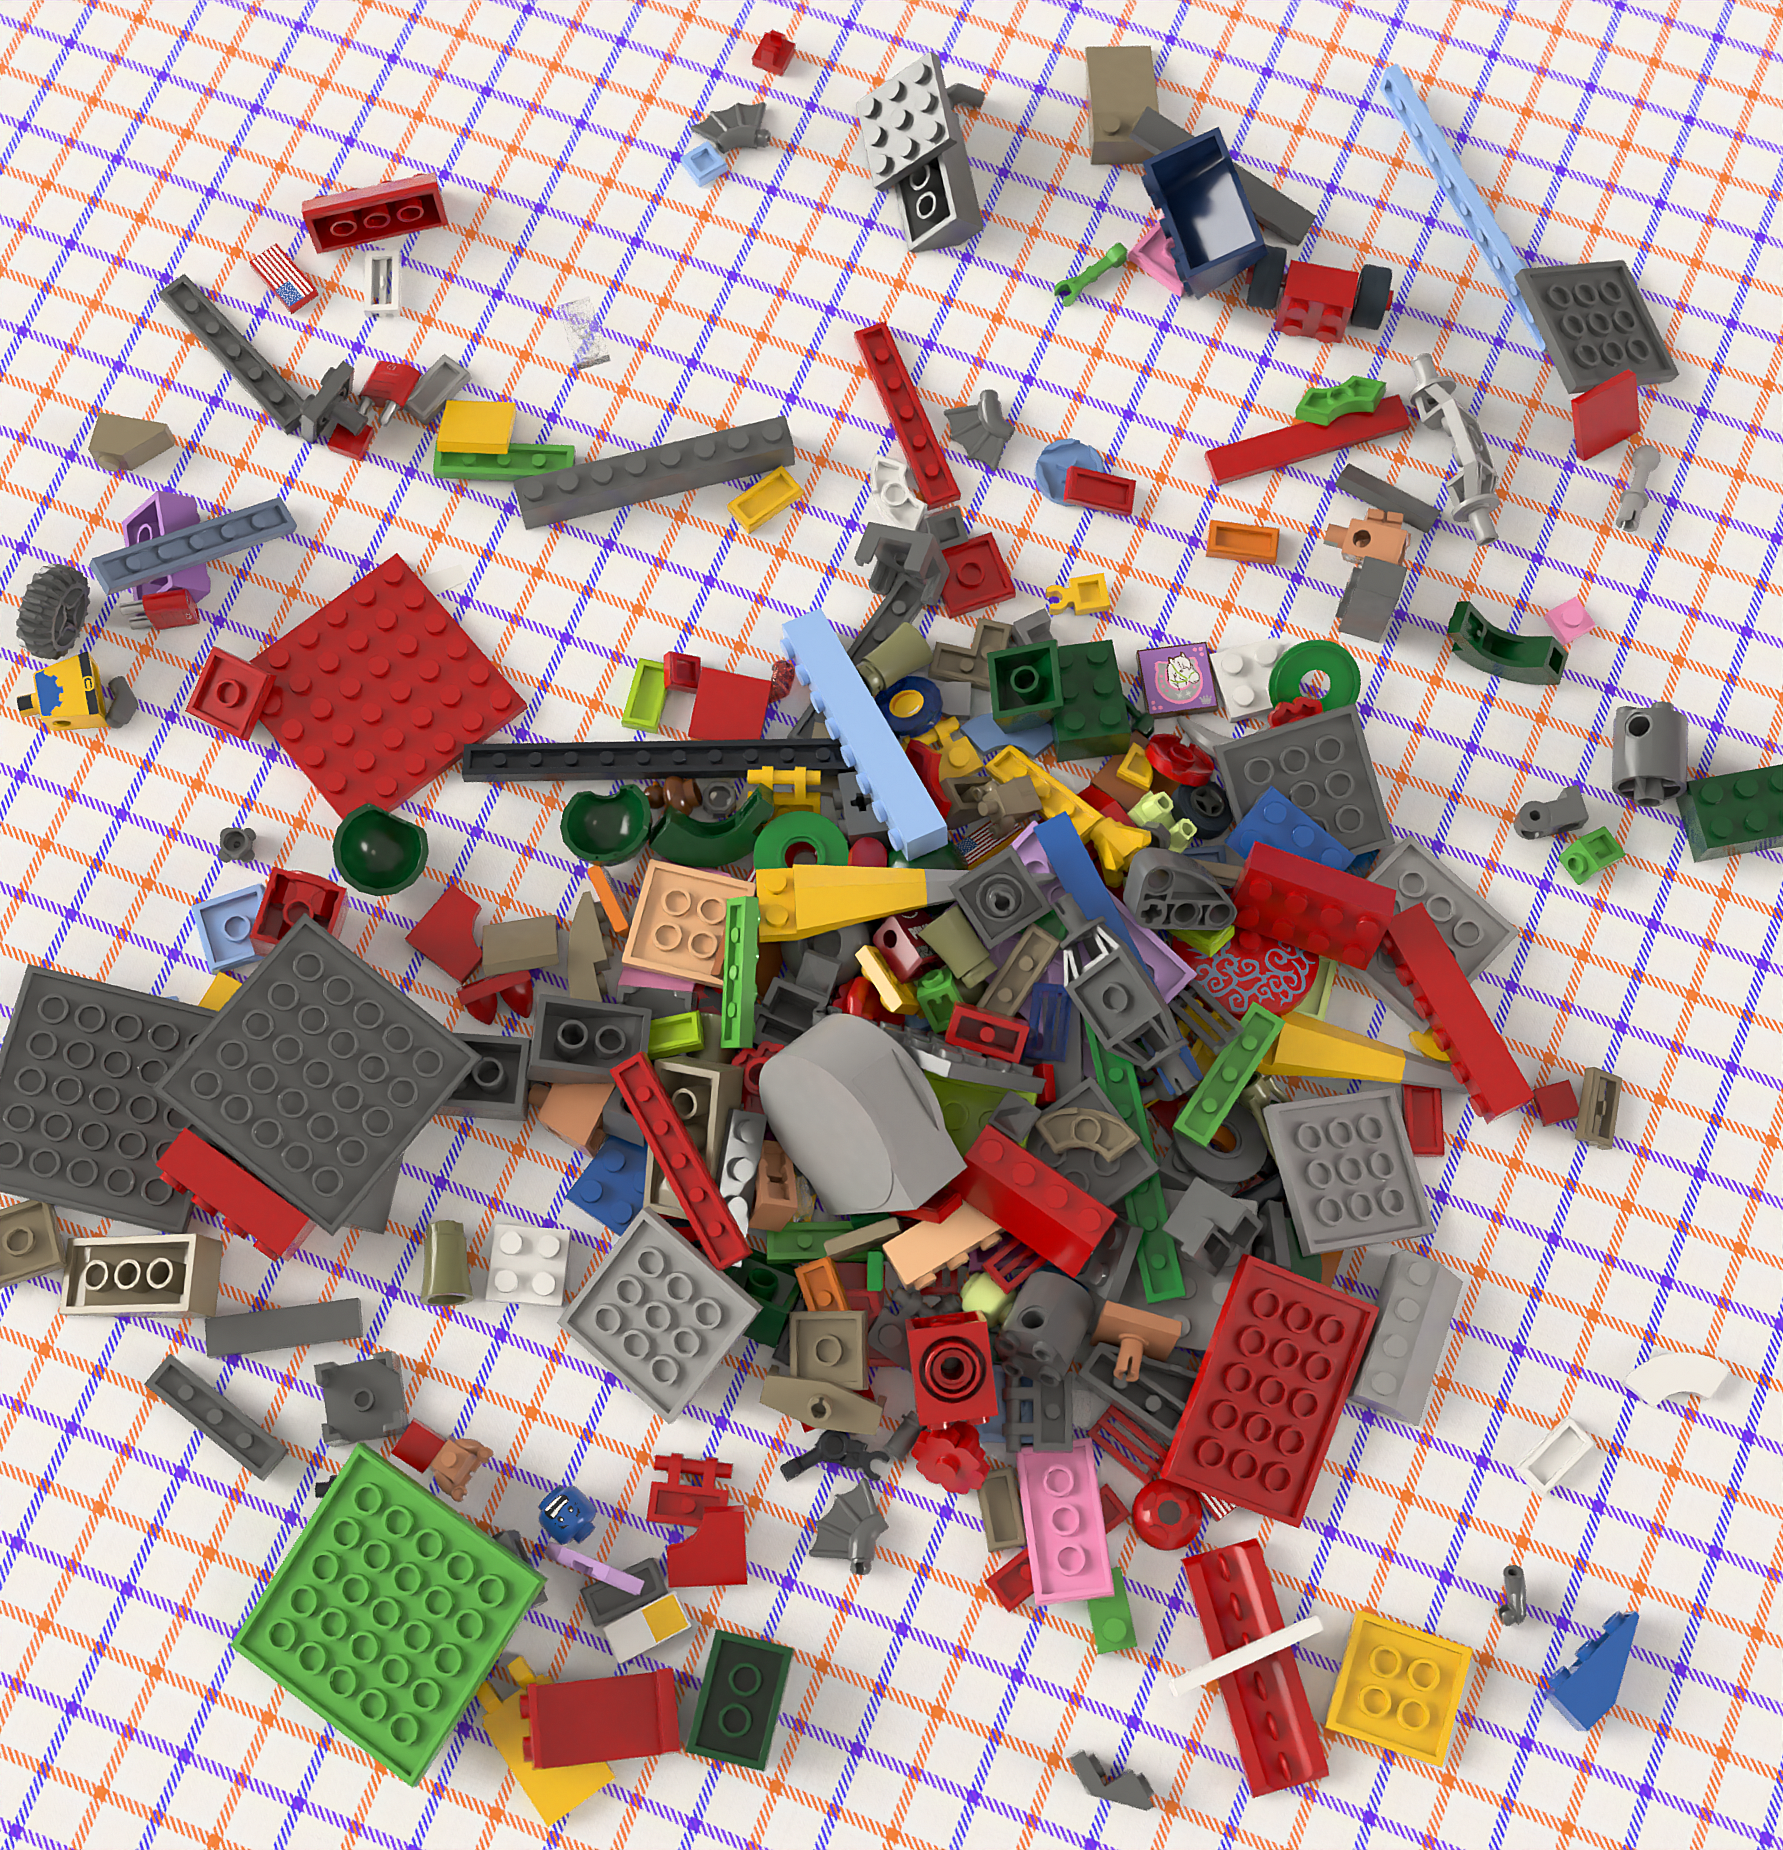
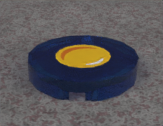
(911, 706)

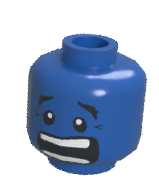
(567, 1515)

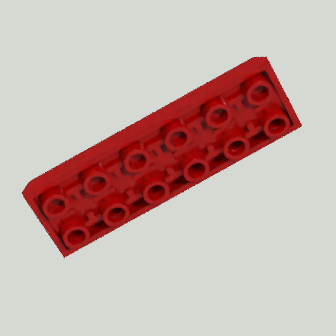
(1264, 1697)

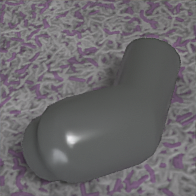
(963, 93)
(124, 704)
(1516, 1596)

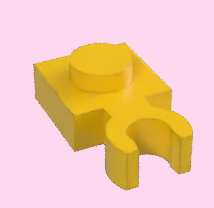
(1085, 595)

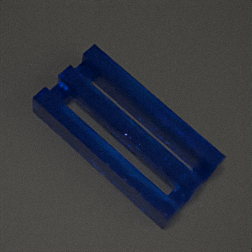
(1063, 1024)

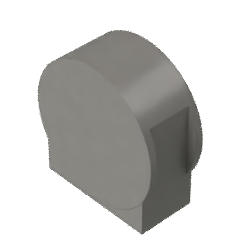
(858, 1118)

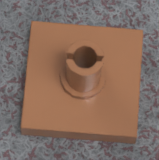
(1136, 1335)

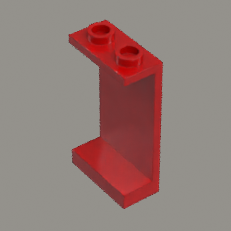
(600, 1720)

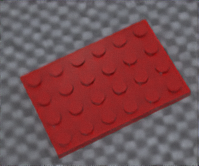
(1269, 1391)

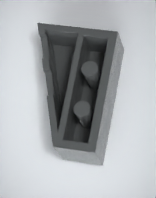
(1370, 598)
(1151, 1401)

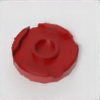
(1179, 762)

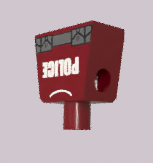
(903, 948)

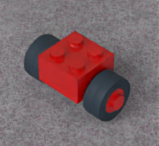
(1317, 297)

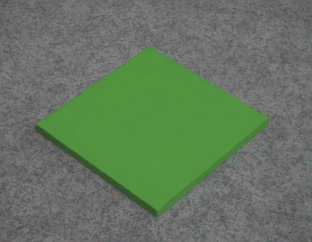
(388, 1614)

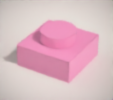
(1569, 621)

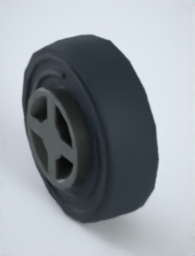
(1205, 807)

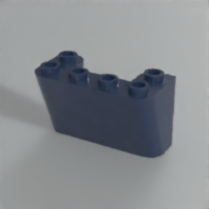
(1204, 212)

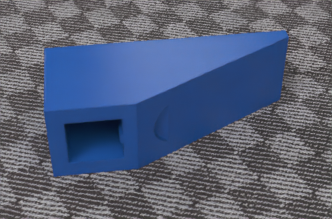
(1594, 1679)

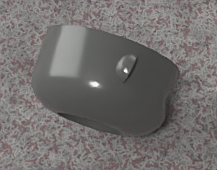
(852, 940)

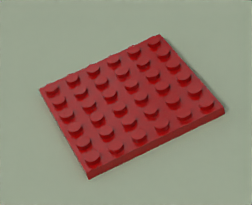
(381, 692)

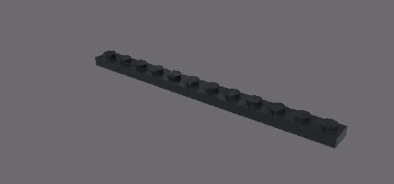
(647, 759)

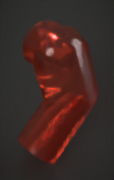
(782, 678)

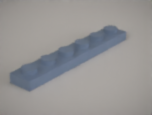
(192, 546)

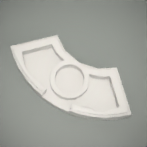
(892, 494)
(1676, 1374)

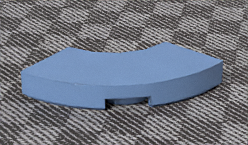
(988, 737)

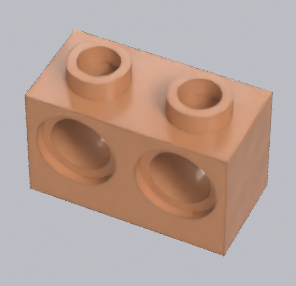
(774, 1190)

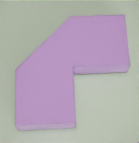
(594, 1568)

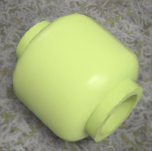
(985, 1295)

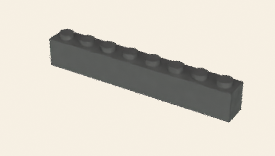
(655, 472)

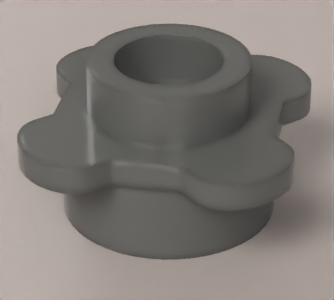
(229, 837)

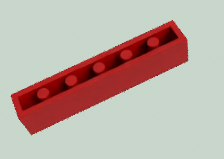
(1455, 1015)

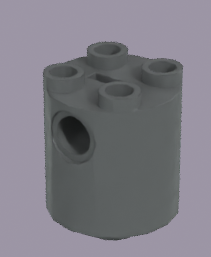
(1650, 753)
(1044, 1328)

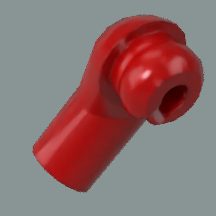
(857, 997)

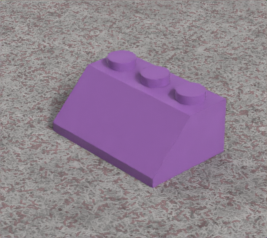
(159, 516)

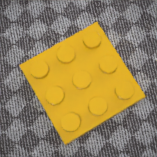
(1398, 1688)

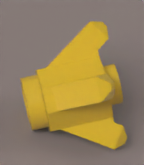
(1117, 847)

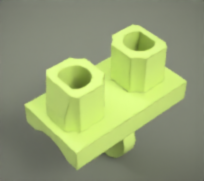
(1157, 809)

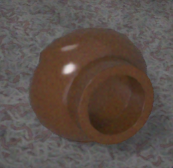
(676, 792)

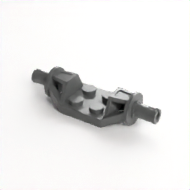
(1119, 997)

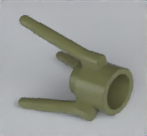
(1256, 1097)

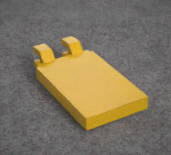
(550, 1790)

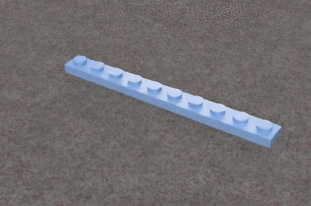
(1458, 188)

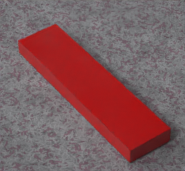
(1014, 1580)

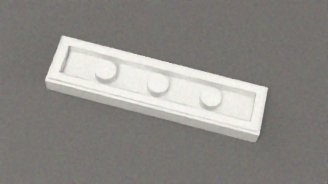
(1245, 1655)

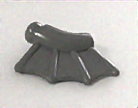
(735, 127)
(981, 429)
(851, 1529)

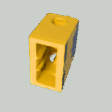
(67, 695)

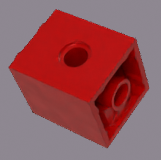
(288, 898)
(956, 1392)

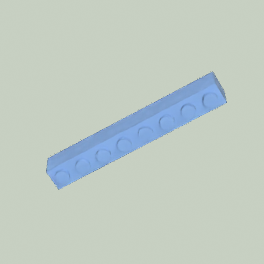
(864, 736)

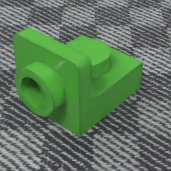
(1591, 855)
(937, 997)

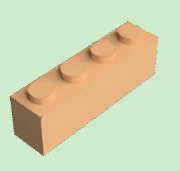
(933, 1246)

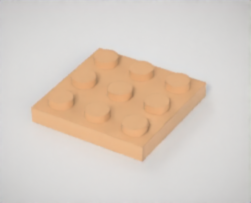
(681, 921)

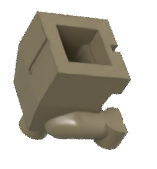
(1007, 803)

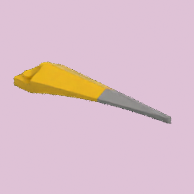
(826, 898)
(1325, 1050)

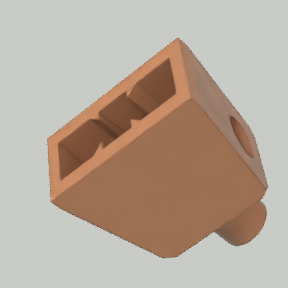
(573, 1112)

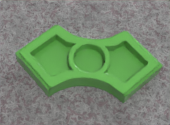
(1326, 404)

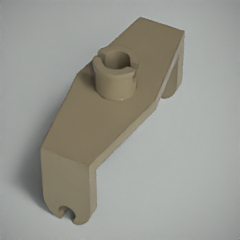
(821, 1403)

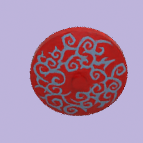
(1252, 970)

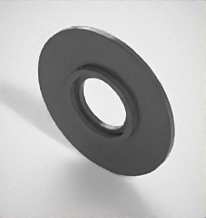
(1232, 1166)

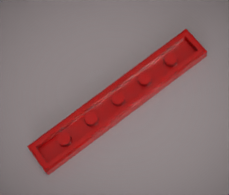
(907, 416)
(1304, 441)
(681, 1162)

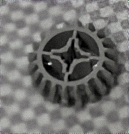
(53, 611)

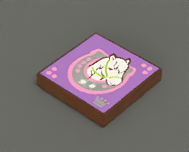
(1177, 680)

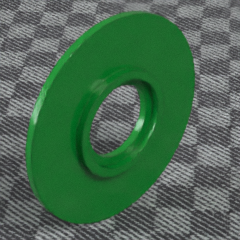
(1316, 655)
(800, 827)

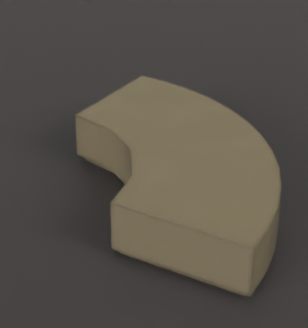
(1086, 1129)

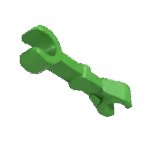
(1114, 258)

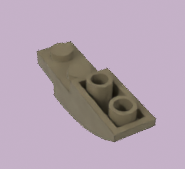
(588, 951)

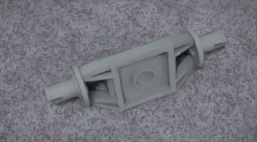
(1479, 475)

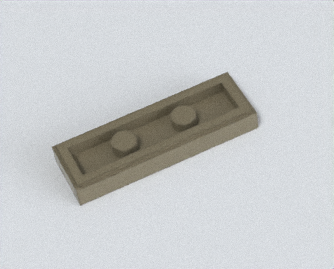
(1020, 971)

